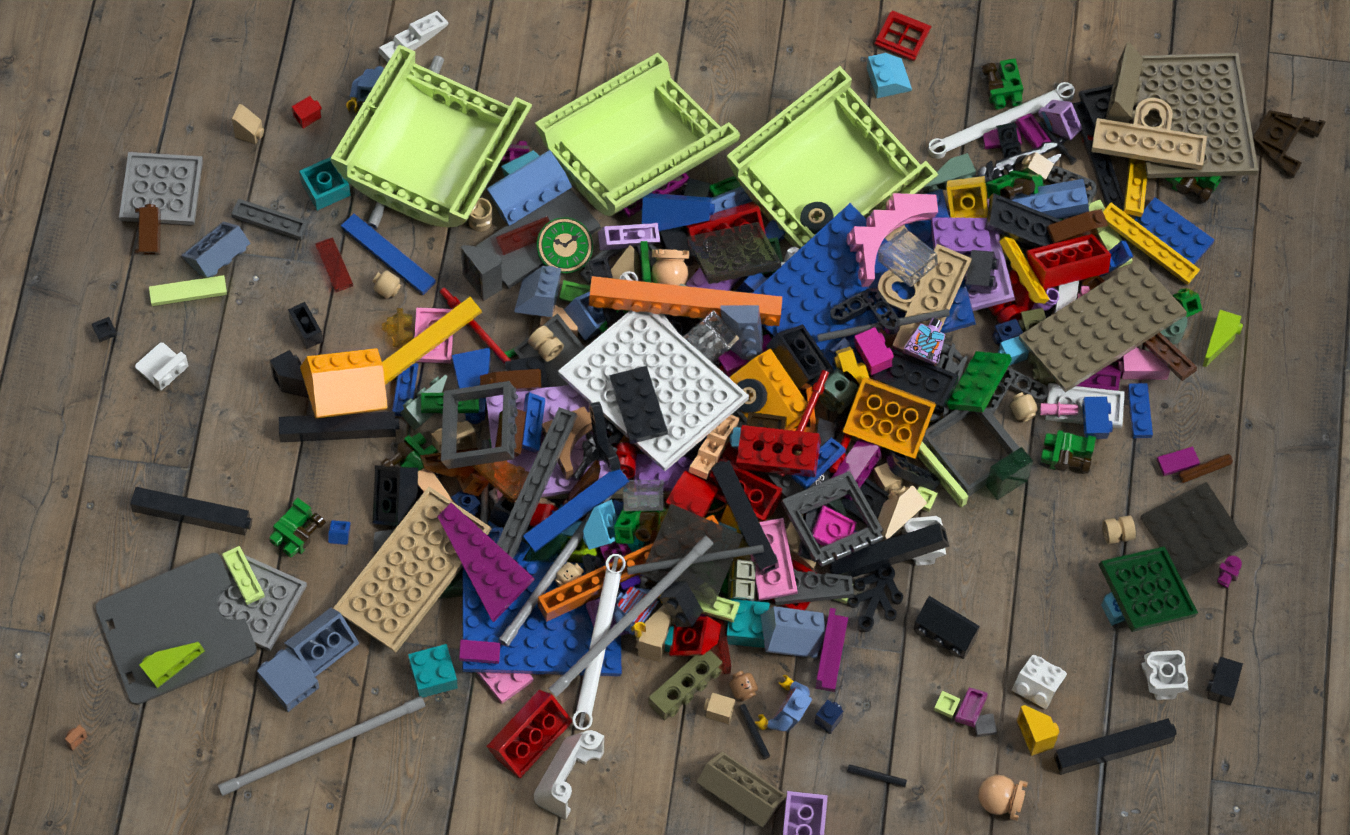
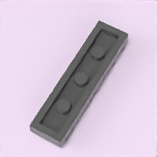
(269, 219)

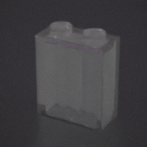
(907, 257)
(711, 336)
(644, 495)

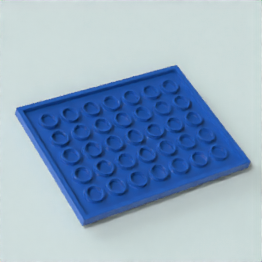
(823, 277)
(539, 644)

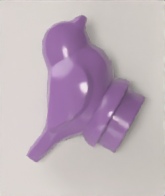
(1053, 296)

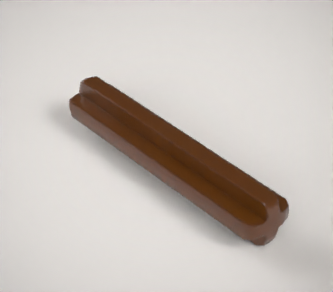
(1205, 468)

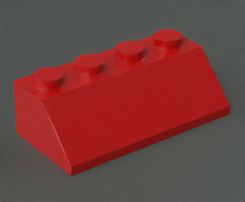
(728, 218)
(1069, 261)
(761, 494)
(530, 733)

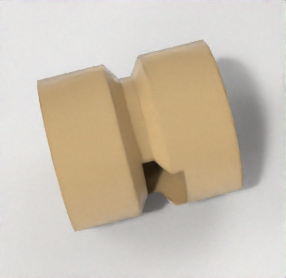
(481, 216)
(548, 346)
(1119, 529)

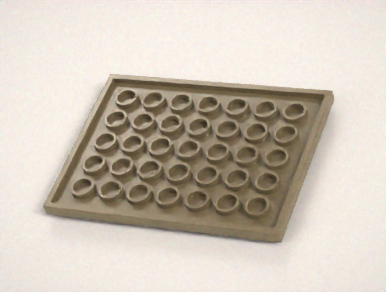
(1205, 101)

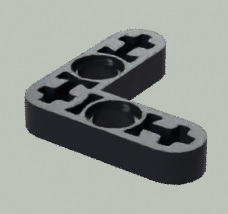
(867, 304)
(602, 444)
(900, 467)

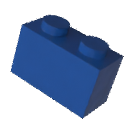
(1096, 417)

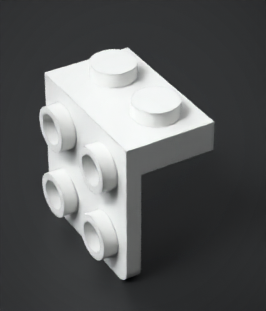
(162, 365)
(1039, 681)

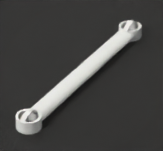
(977, 131)
(601, 627)

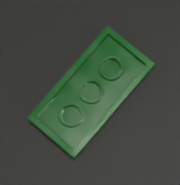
(979, 381)

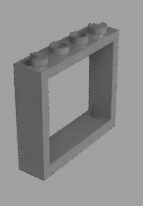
(951, 419)
(449, 426)

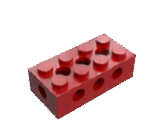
(772, 440)

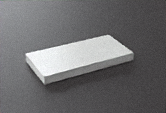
(1076, 396)

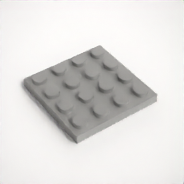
(165, 181)
(269, 614)

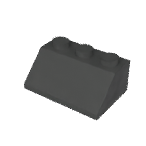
(482, 270)

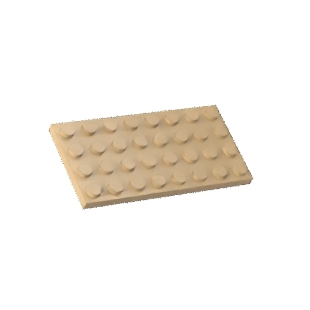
(405, 574)

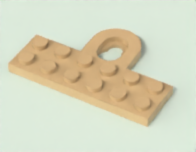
(1150, 143)
(932, 292)

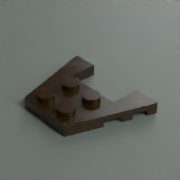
(1277, 135)

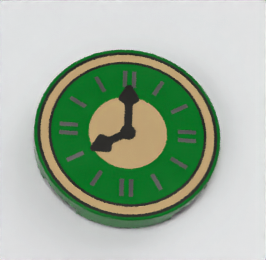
(565, 245)

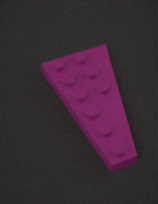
(492, 571)

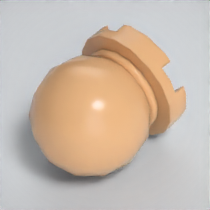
(670, 267)
(1001, 795)

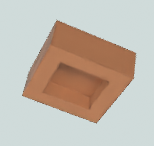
(75, 737)

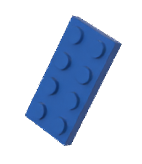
(1175, 230)

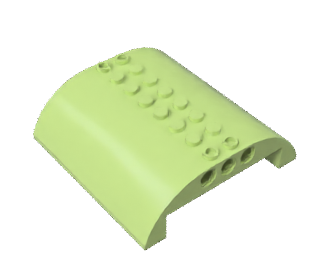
(632, 136)
(426, 142)
(825, 152)

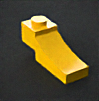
(846, 362)

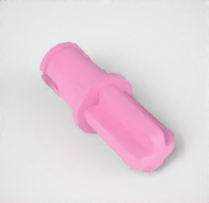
(1059, 409)

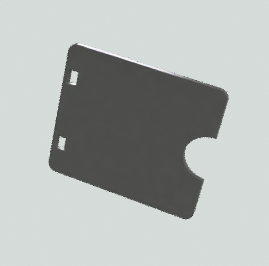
(171, 613)

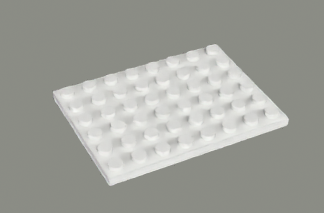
(687, 385)

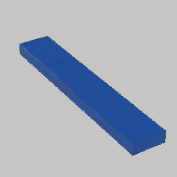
(388, 254)
(575, 509)

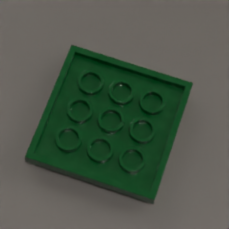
(1148, 589)

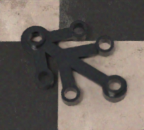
(876, 594)

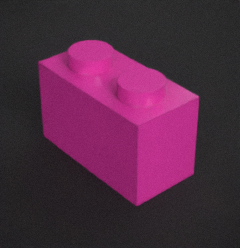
(873, 350)

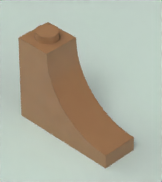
(580, 428)

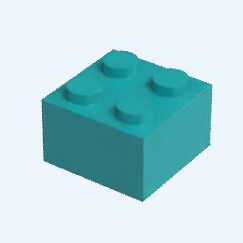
(324, 184)
(747, 625)
(433, 671)

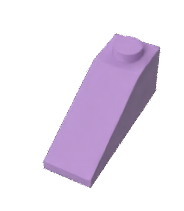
(622, 236)

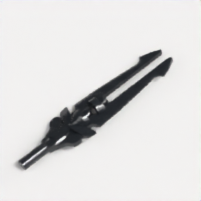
(1009, 162)
(590, 451)

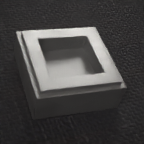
(985, 725)

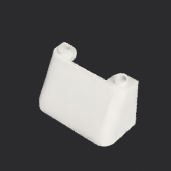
(553, 790)

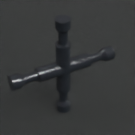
(1060, 140)

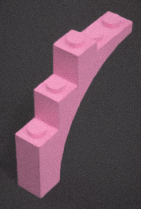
(899, 211)
(1138, 362)

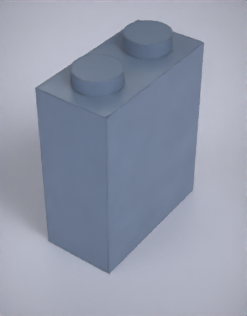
(287, 678)

